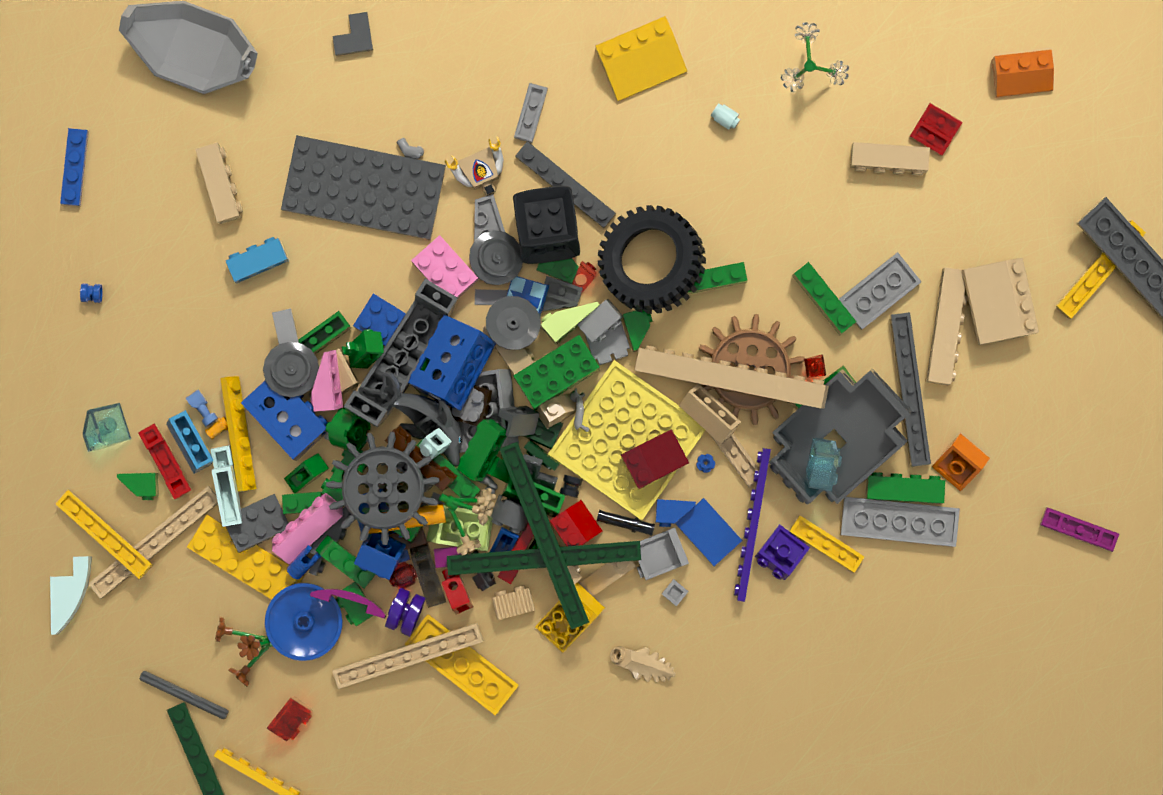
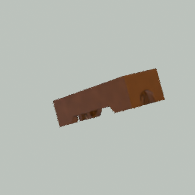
(433, 469)

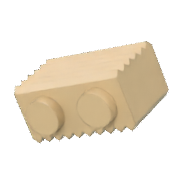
(513, 603)

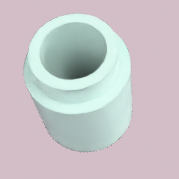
(725, 116)

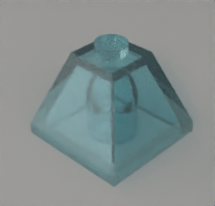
(105, 427)

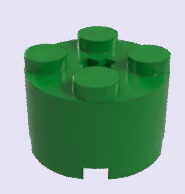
(347, 428)

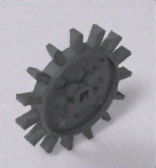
(352, 480)

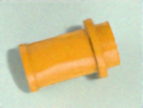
(217, 428)

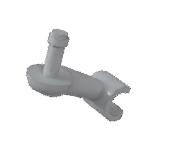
(575, 397)

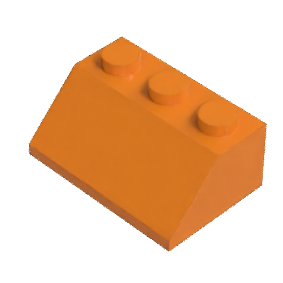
(1023, 73)

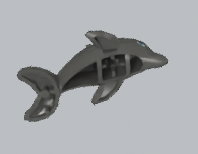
(423, 412)

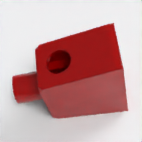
(458, 598)

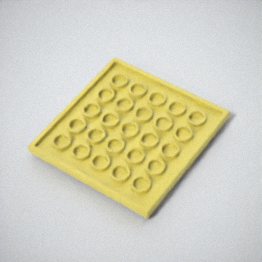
(620, 417)

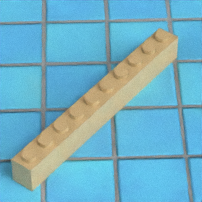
(732, 378)

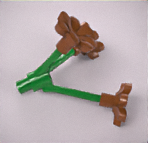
(248, 646)

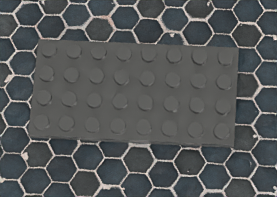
(363, 187)

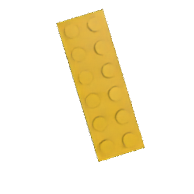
(253, 566)
(467, 669)

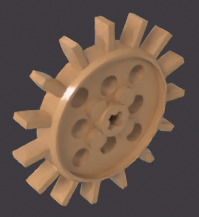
(762, 342)

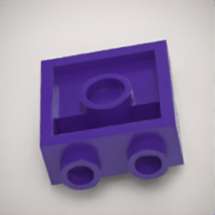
(781, 553)

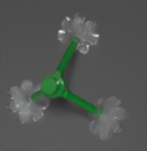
(794, 77)

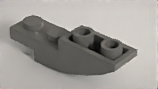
(335, 532)

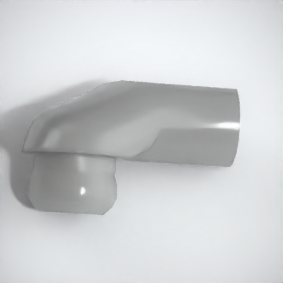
(410, 151)
(490, 484)

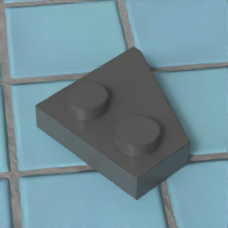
(561, 294)

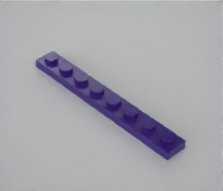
(752, 515)

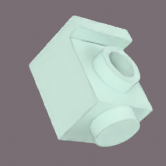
(431, 447)

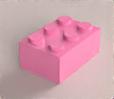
(445, 268)

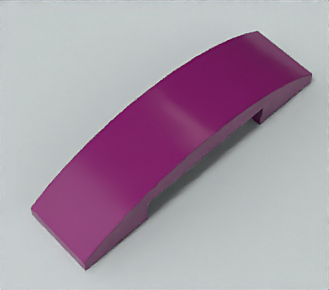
(372, 608)

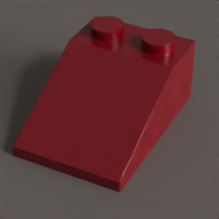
(654, 459)

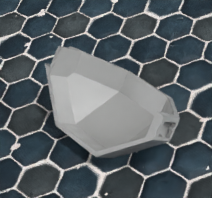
(188, 44)

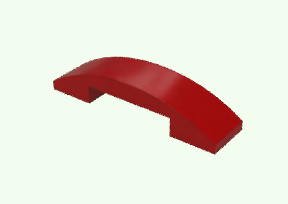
(165, 461)

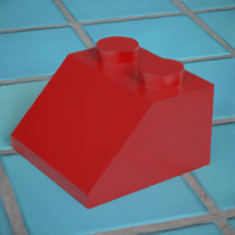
(576, 525)

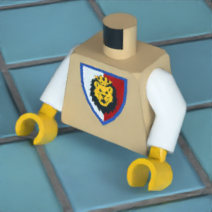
(479, 168)

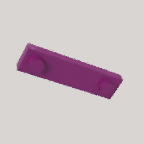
(1079, 529)

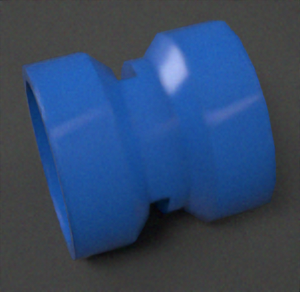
(91, 293)

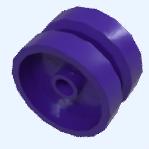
(406, 612)

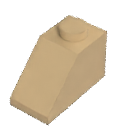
(556, 410)

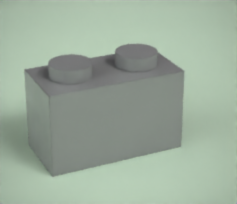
(600, 321)

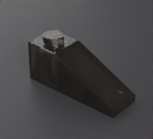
(427, 575)

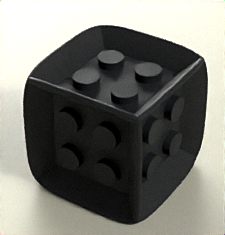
(546, 224)

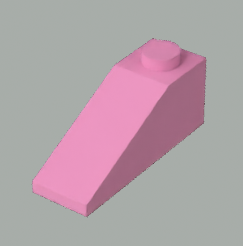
(327, 387)

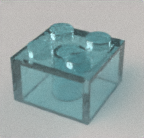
(822, 464)

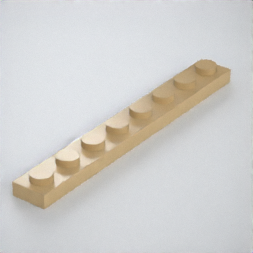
(157, 540)
(408, 655)

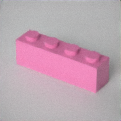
(306, 528)

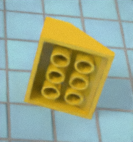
(641, 58)

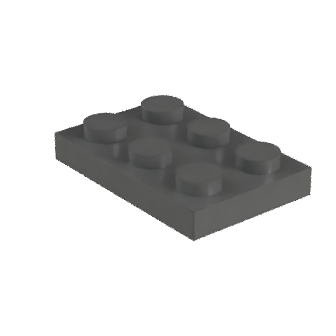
(259, 523)

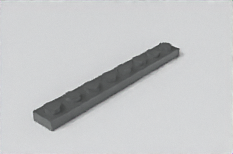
(910, 389)

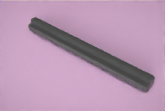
(184, 695)

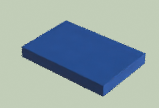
(708, 532)

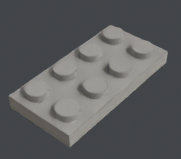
(880, 290)

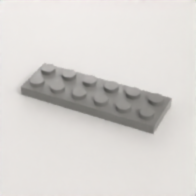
(900, 521)

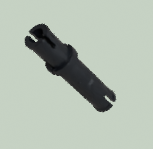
(604, 517)

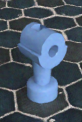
(199, 402)

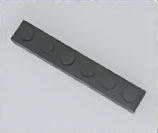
(557, 177)

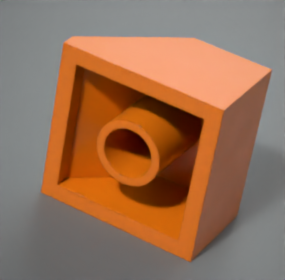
(960, 462)

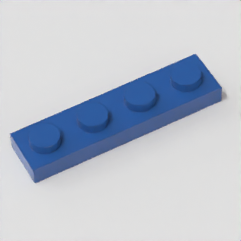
(74, 167)

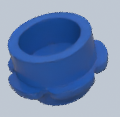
(705, 468)

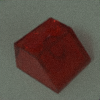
(290, 719)

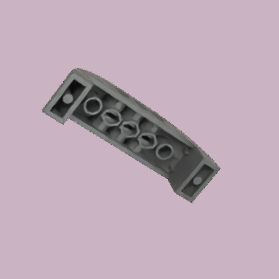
(404, 349)

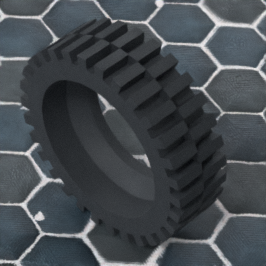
(676, 283)

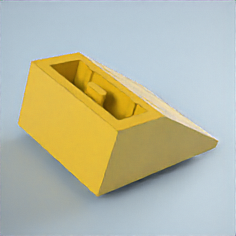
(556, 626)

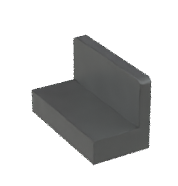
(521, 420)

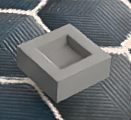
(675, 592)

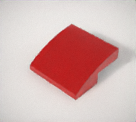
(936, 128)

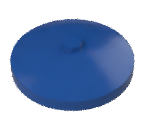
(302, 624)

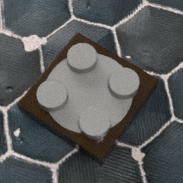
(475, 407)

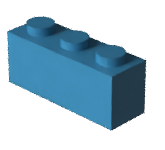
(256, 259)
(189, 442)

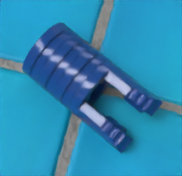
(302, 563)

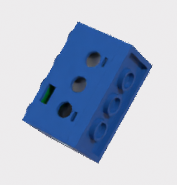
(452, 362)
(286, 419)

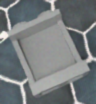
(661, 554)

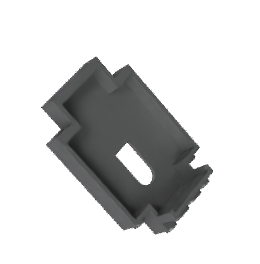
(861, 414)

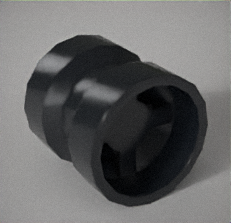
(569, 490)

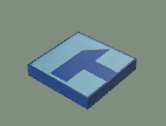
(529, 290)

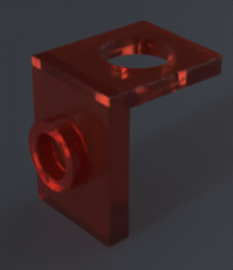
(589, 271)
(815, 366)

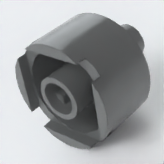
(509, 513)

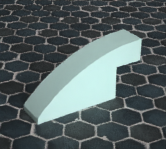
(226, 486)
(68, 593)

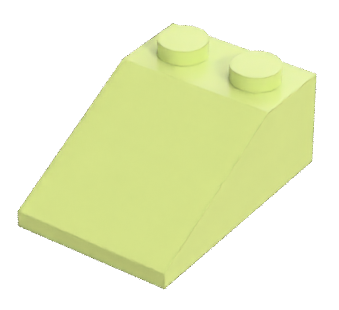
(563, 322)
(448, 533)

